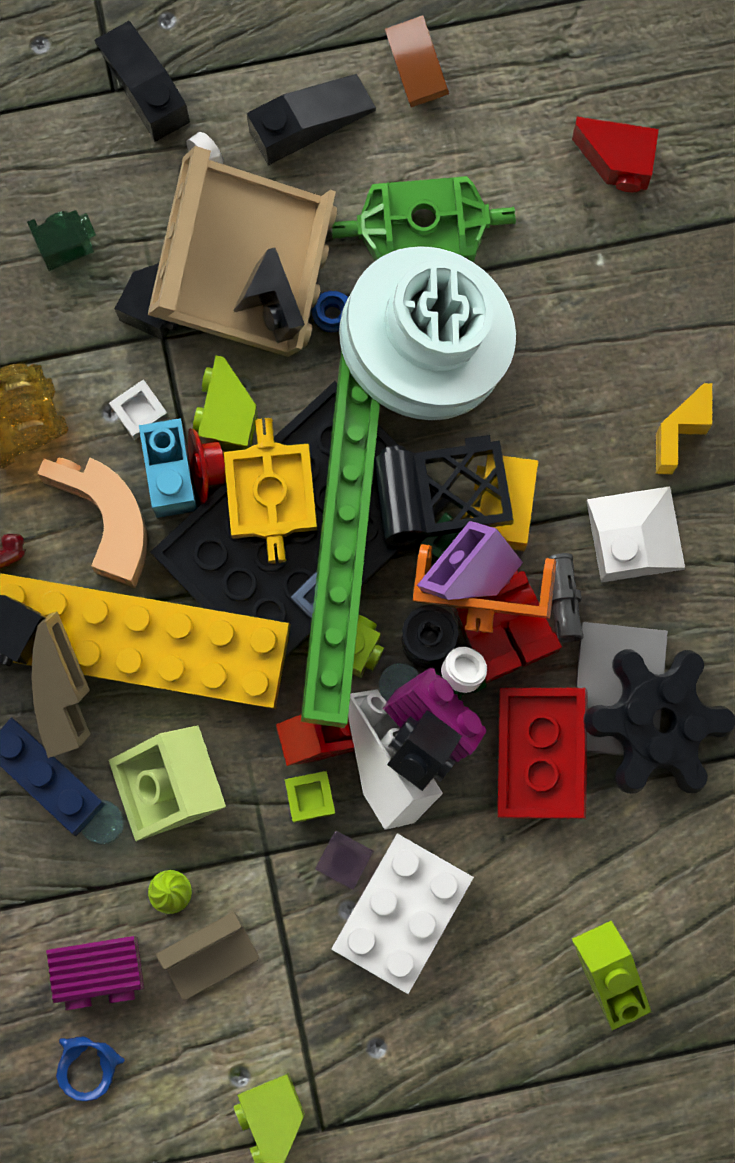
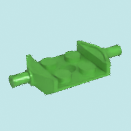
(454, 201)

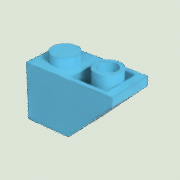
(168, 468)

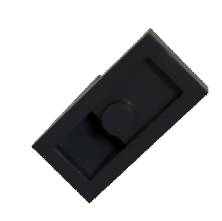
(271, 289)

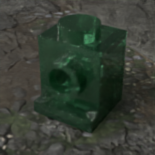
(63, 237)

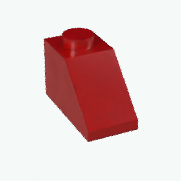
(618, 151)
(312, 742)

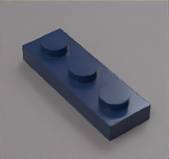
(46, 778)

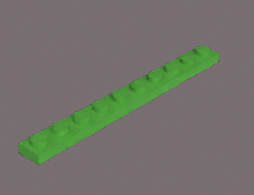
(341, 554)

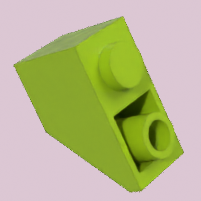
(227, 411)
(612, 974)
(273, 1116)

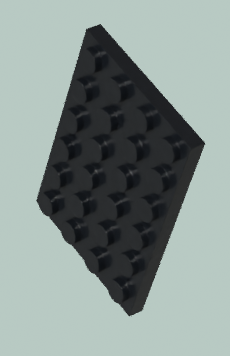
(236, 572)

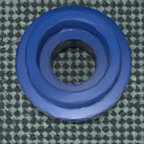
(325, 301)

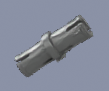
(566, 600)

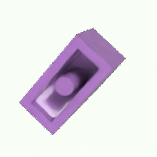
(473, 565)

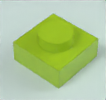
(309, 796)

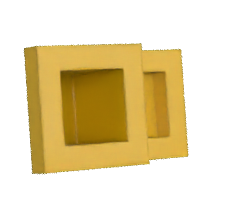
(691, 417)

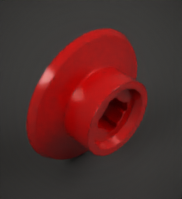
(206, 464)

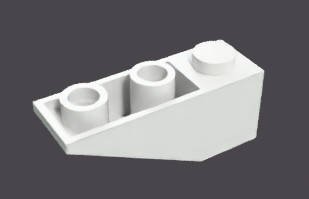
(387, 792)

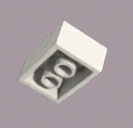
(402, 913)

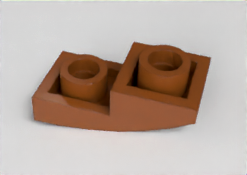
(417, 61)

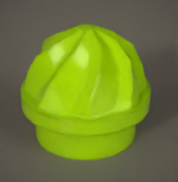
(170, 892)

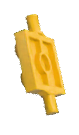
(270, 491)

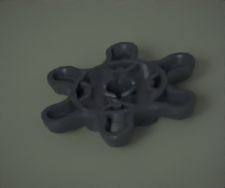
(633, 725)

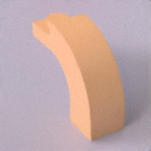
(124, 534)

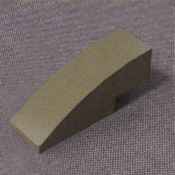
(57, 688)

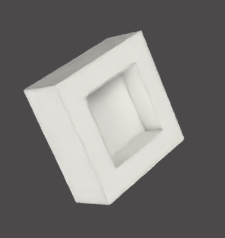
(137, 408)

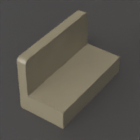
(208, 956)

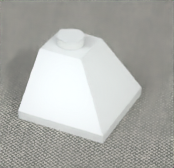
(635, 534)

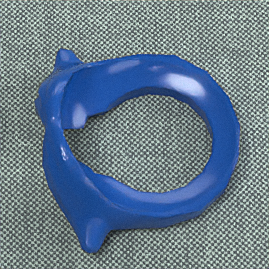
(72, 1049)

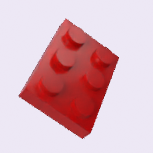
(542, 753)

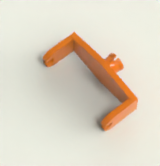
(482, 609)

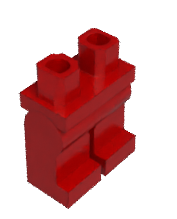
(530, 635)

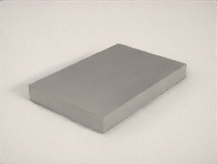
(596, 673)

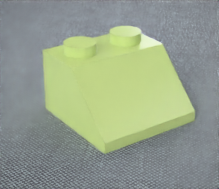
(166, 782)

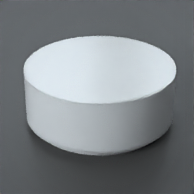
(204, 141)
(464, 669)

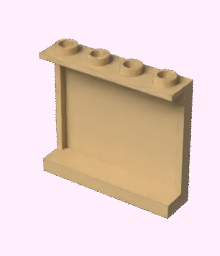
(219, 233)

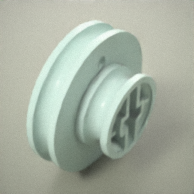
(427, 333)

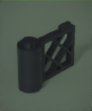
(406, 492)

